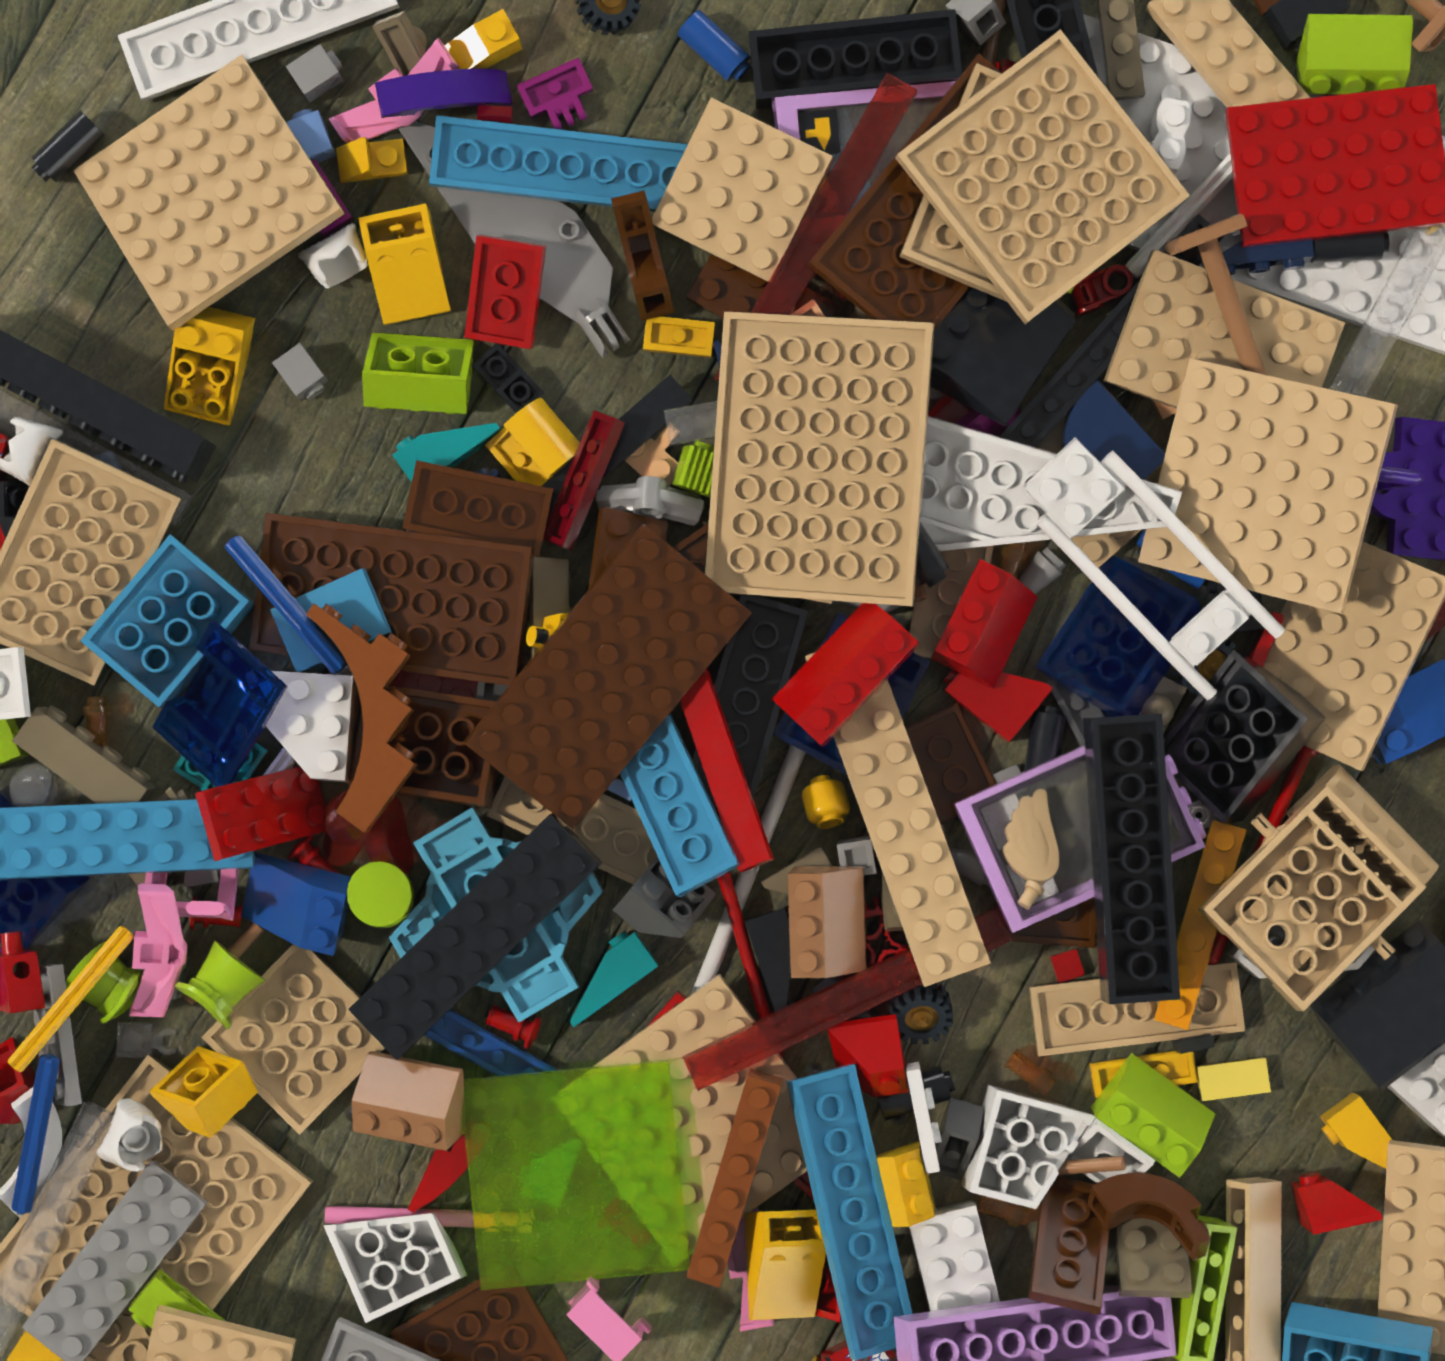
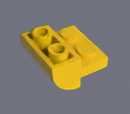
(534, 444)

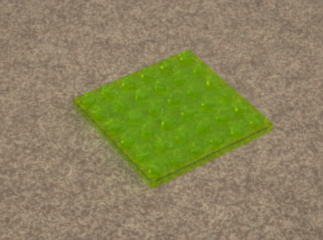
(575, 1175)

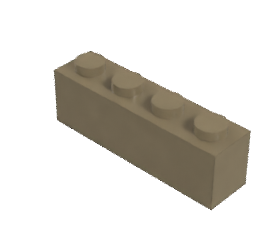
(547, 596)
(79, 760)

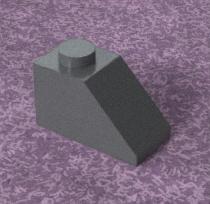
(959, 1136)

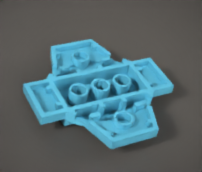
(458, 859)

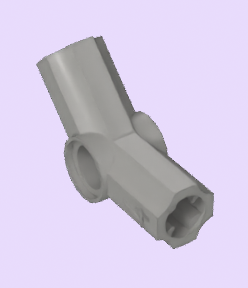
(652, 499)

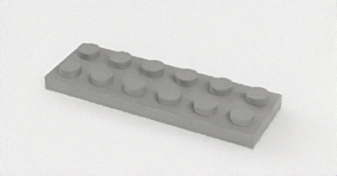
(115, 1263)

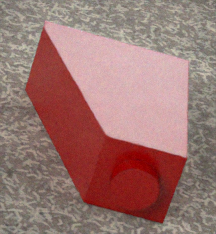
(1000, 708)

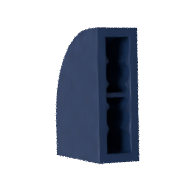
(1106, 426)

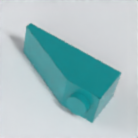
(443, 447)
(619, 969)

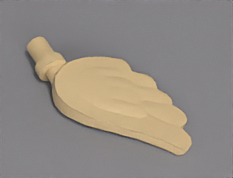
(1032, 845)

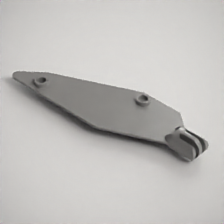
(575, 268)

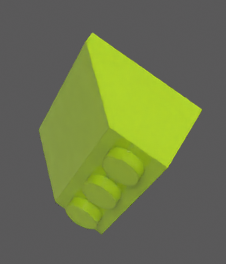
(1354, 53)
(418, 373)
(1154, 1114)

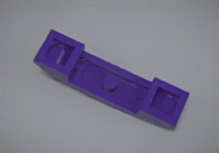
(442, 90)

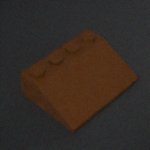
(436, 736)

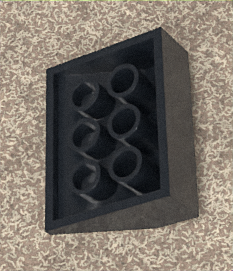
(990, 356)
(1240, 738)
(1391, 1008)

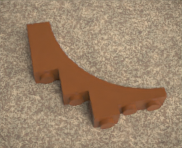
(374, 667)

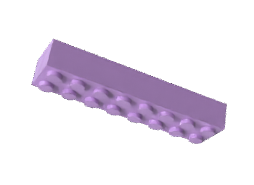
(1040, 1331)

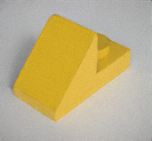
(371, 160)

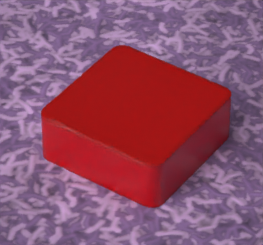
(1067, 965)

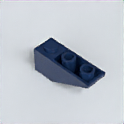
(1260, 258)

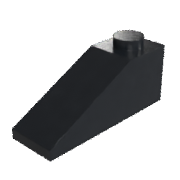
(772, 948)

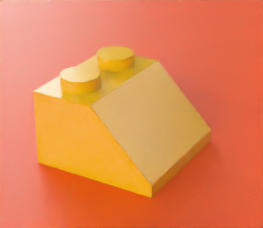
(205, 1090)
(906, 1185)

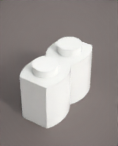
(1168, 130)

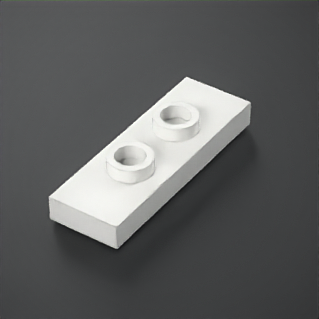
(928, 1132)

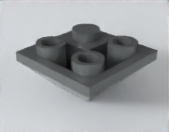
(654, 907)

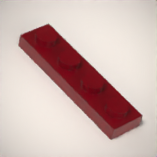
(583, 480)

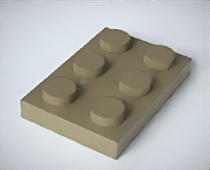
(1151, 1261)

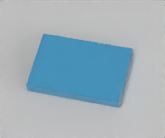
(351, 597)

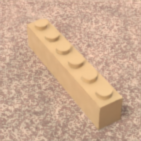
(1255, 1270)

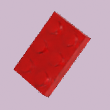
(505, 291)

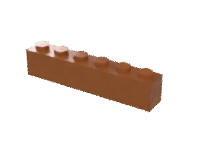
(734, 1177)

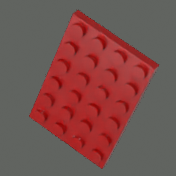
(1338, 165)

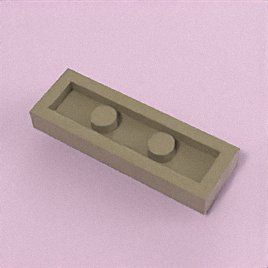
(1121, 49)

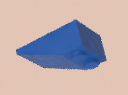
(1416, 716)
(297, 903)

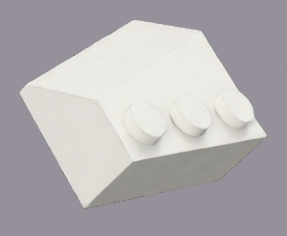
(1022, 1146)
(394, 1260)

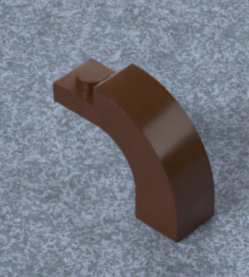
(642, 255)
(1152, 1198)

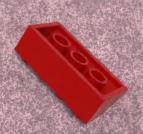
(846, 672)

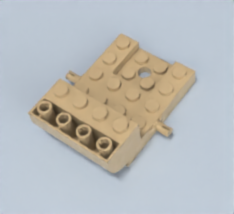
(1325, 878)

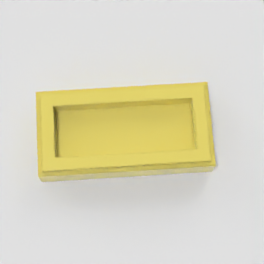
(1233, 1078)

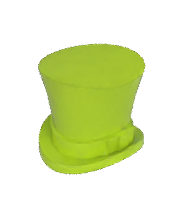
(380, 894)
(221, 983)
(114, 990)

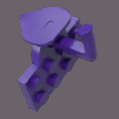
(1414, 490)

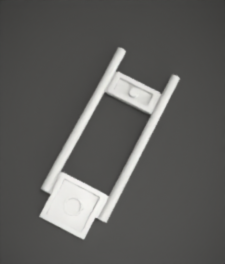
(1075, 490)

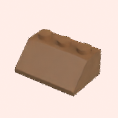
(826, 921)
(409, 1101)

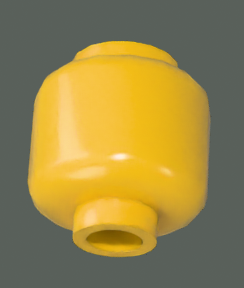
(825, 802)

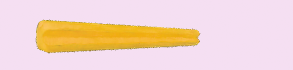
(70, 999)

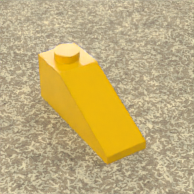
(485, 43)
(1357, 1129)

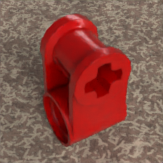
(1098, 291)

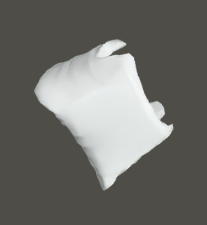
(335, 257)
(27, 448)
(132, 1136)

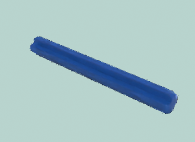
(286, 604)
(35, 1133)

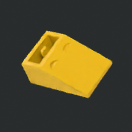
(405, 264)
(208, 365)
(783, 1263)

